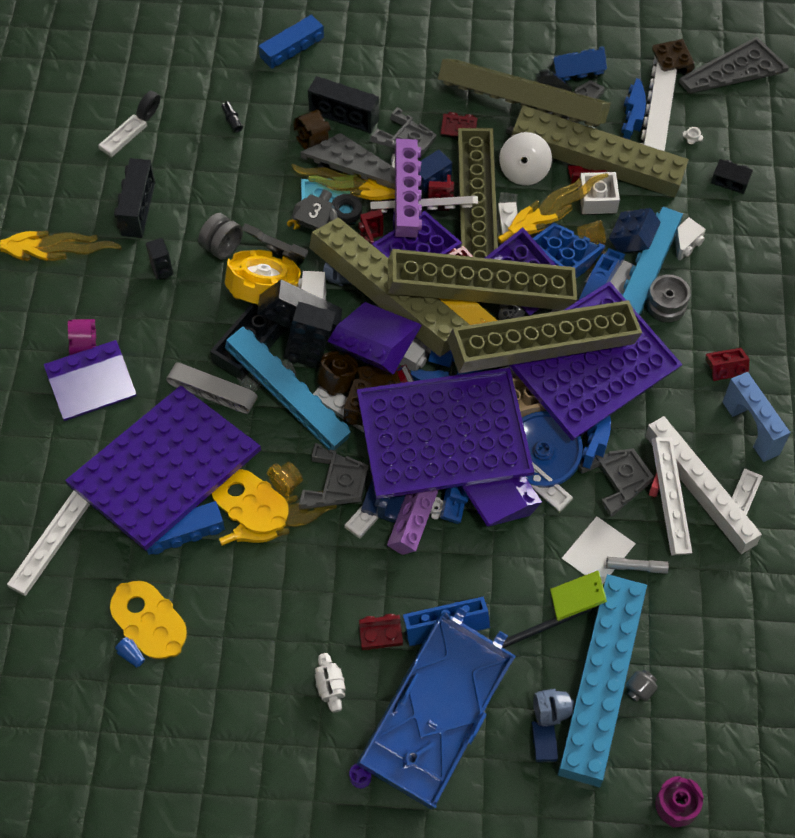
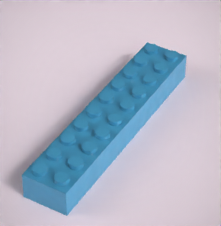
(602, 682)

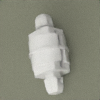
(330, 682)

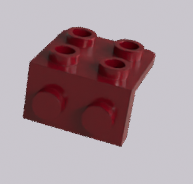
(371, 225)

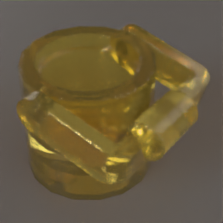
(593, 231)
(284, 478)

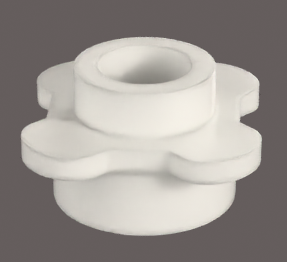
(692, 135)
(436, 513)

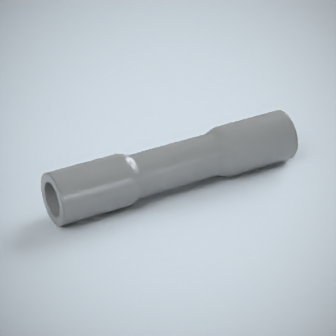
(650, 566)

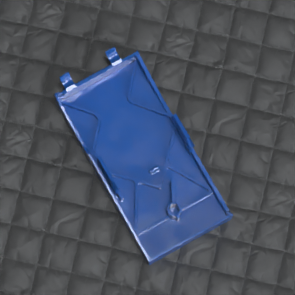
(436, 709)

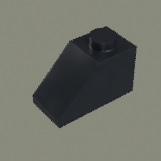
(550, 78)

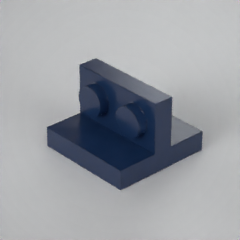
(383, 508)

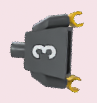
(313, 211)

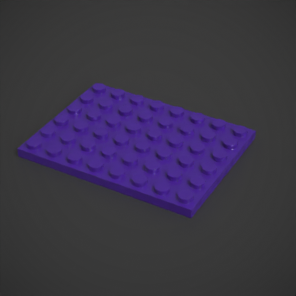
(595, 384)
(444, 433)
(163, 466)

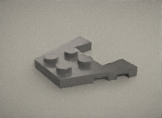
(409, 130)
(276, 246)
(626, 474)
(343, 483)

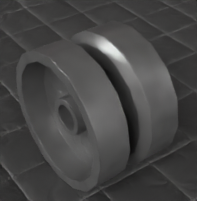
(220, 236)
(668, 298)

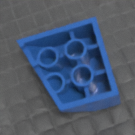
(580, 63)
(568, 249)

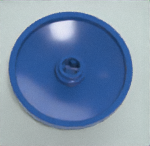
(551, 449)

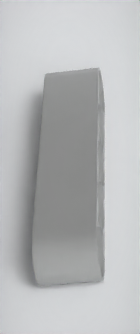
(212, 388)

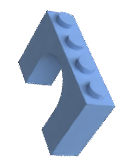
(745, 395)

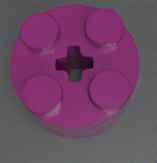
(81, 335)
(676, 813)

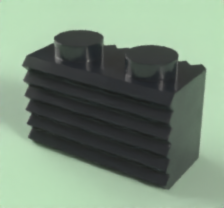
(732, 176)
(159, 258)

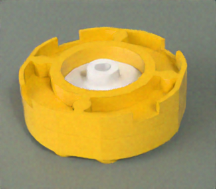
(256, 271)

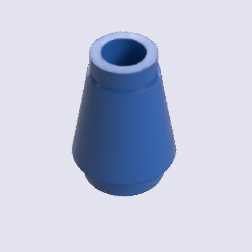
(129, 651)

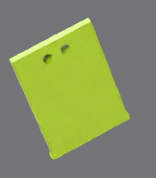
(578, 595)

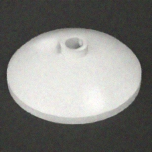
(528, 146)

